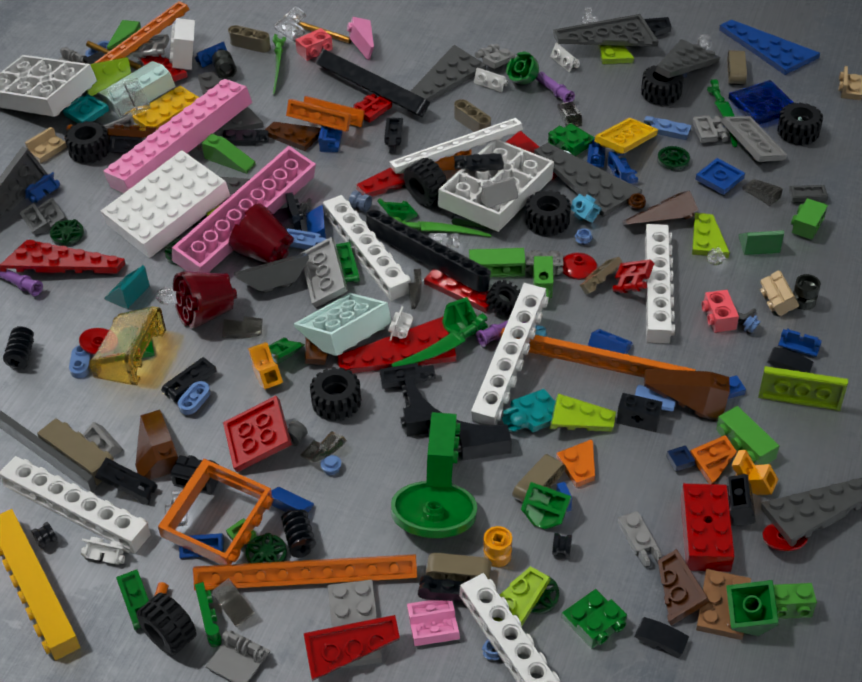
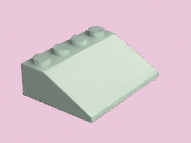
(153, 79)
(345, 323)

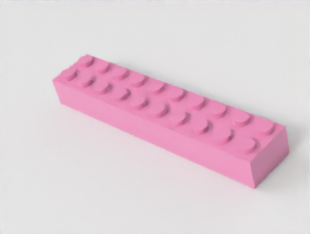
(180, 133)
(209, 240)

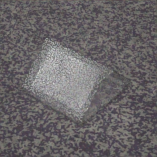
(128, 97)

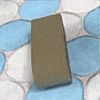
(249, 38)
(736, 67)
(470, 115)
(544, 473)
(457, 567)

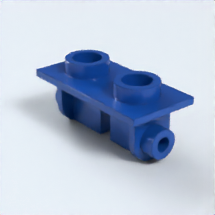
(205, 55)
(596, 154)
(35, 192)
(792, 340)

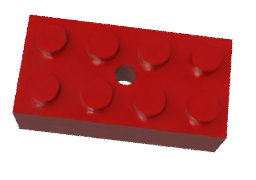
(707, 527)

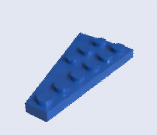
(775, 51)

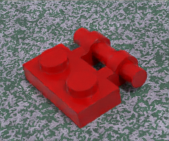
(373, 106)
(634, 272)

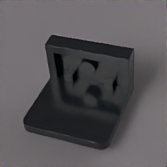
(290, 216)

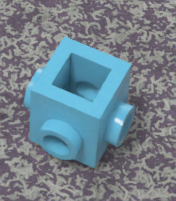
(585, 208)

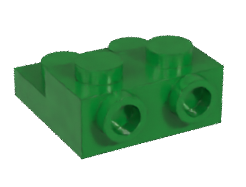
(570, 139)
(595, 618)

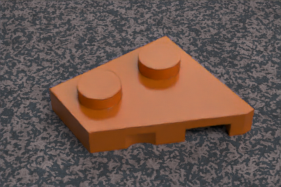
(713, 457)
(579, 463)

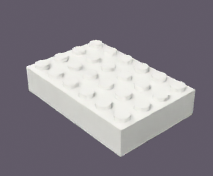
(43, 84)
(464, 190)
(165, 203)

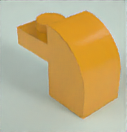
(264, 367)
(761, 476)

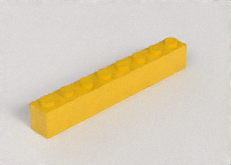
(35, 589)

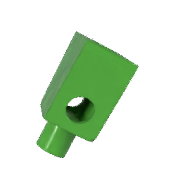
(540, 265)

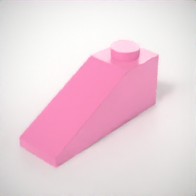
(361, 35)

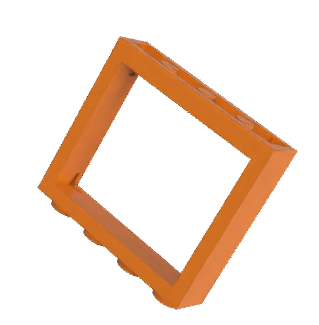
(189, 494)

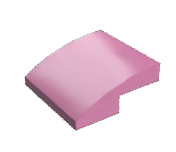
(432, 622)

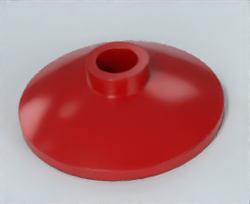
(578, 265)
(92, 339)
(775, 540)

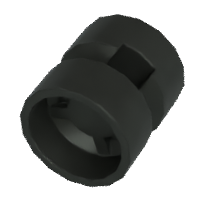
(224, 64)
(806, 291)

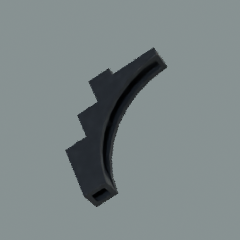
(474, 439)

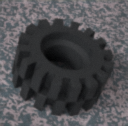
(499, 304)

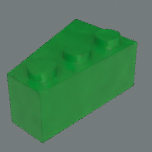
(441, 449)

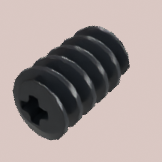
(18, 347)
(298, 532)

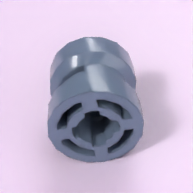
(360, 201)

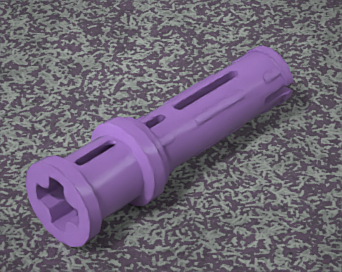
(558, 90)
(23, 282)
(491, 333)

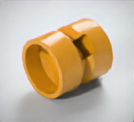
(498, 546)

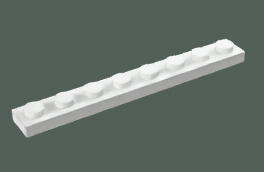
(459, 144)

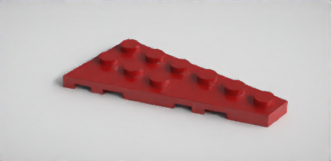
(58, 259)
(386, 351)

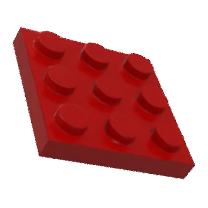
(256, 433)

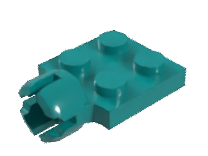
(85, 109)
(530, 412)

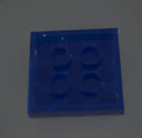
(760, 101)

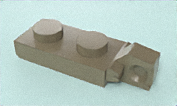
(599, 275)

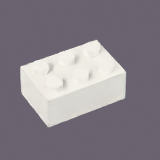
(182, 43)

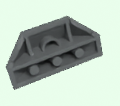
(274, 274)

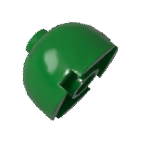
(523, 68)

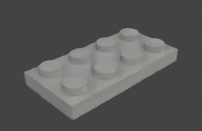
(754, 138)
(324, 272)
(352, 604)

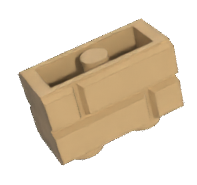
(779, 293)

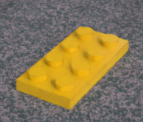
(165, 107)
(625, 135)

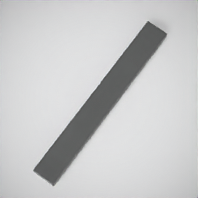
(47, 452)

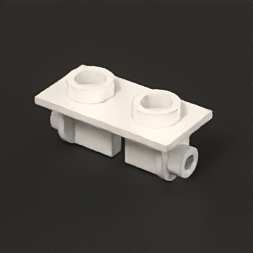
(564, 58)
(490, 79)
(400, 325)
(112, 552)

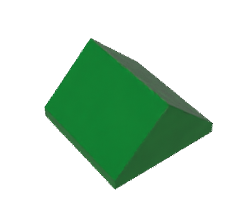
(761, 242)
(752, 607)

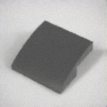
(43, 217)

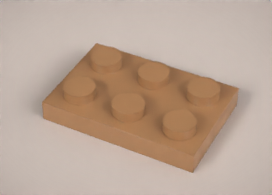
(715, 616)

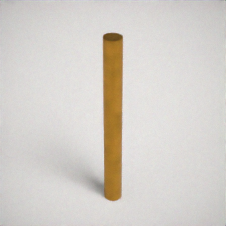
(334, 35)
(99, 48)

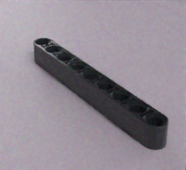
(372, 82)
(429, 251)

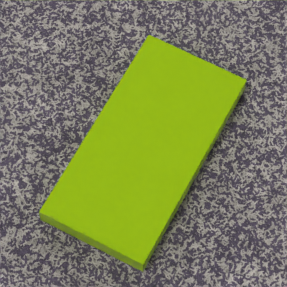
(802, 388)

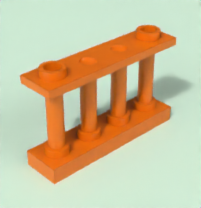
(325, 113)

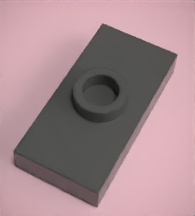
(812, 192)

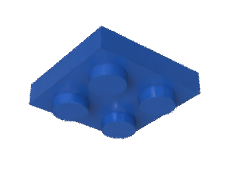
(720, 176)

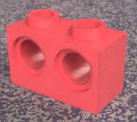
(311, 44)
(720, 311)

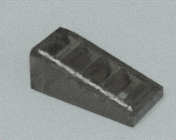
(570, 114)
(766, 193)

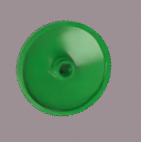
(433, 510)

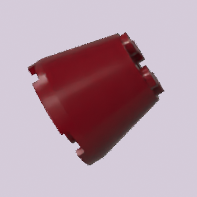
(260, 236)
(202, 296)

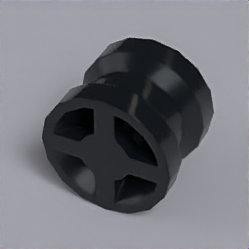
(44, 535)
(562, 545)

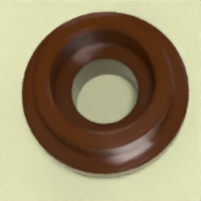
(637, 201)

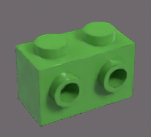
(809, 218)
(795, 600)

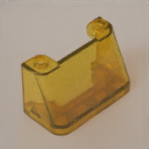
(125, 345)

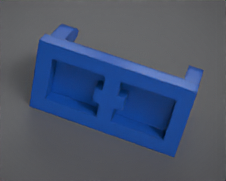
(329, 139)
(621, 168)

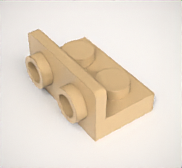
(850, 85)
(45, 145)

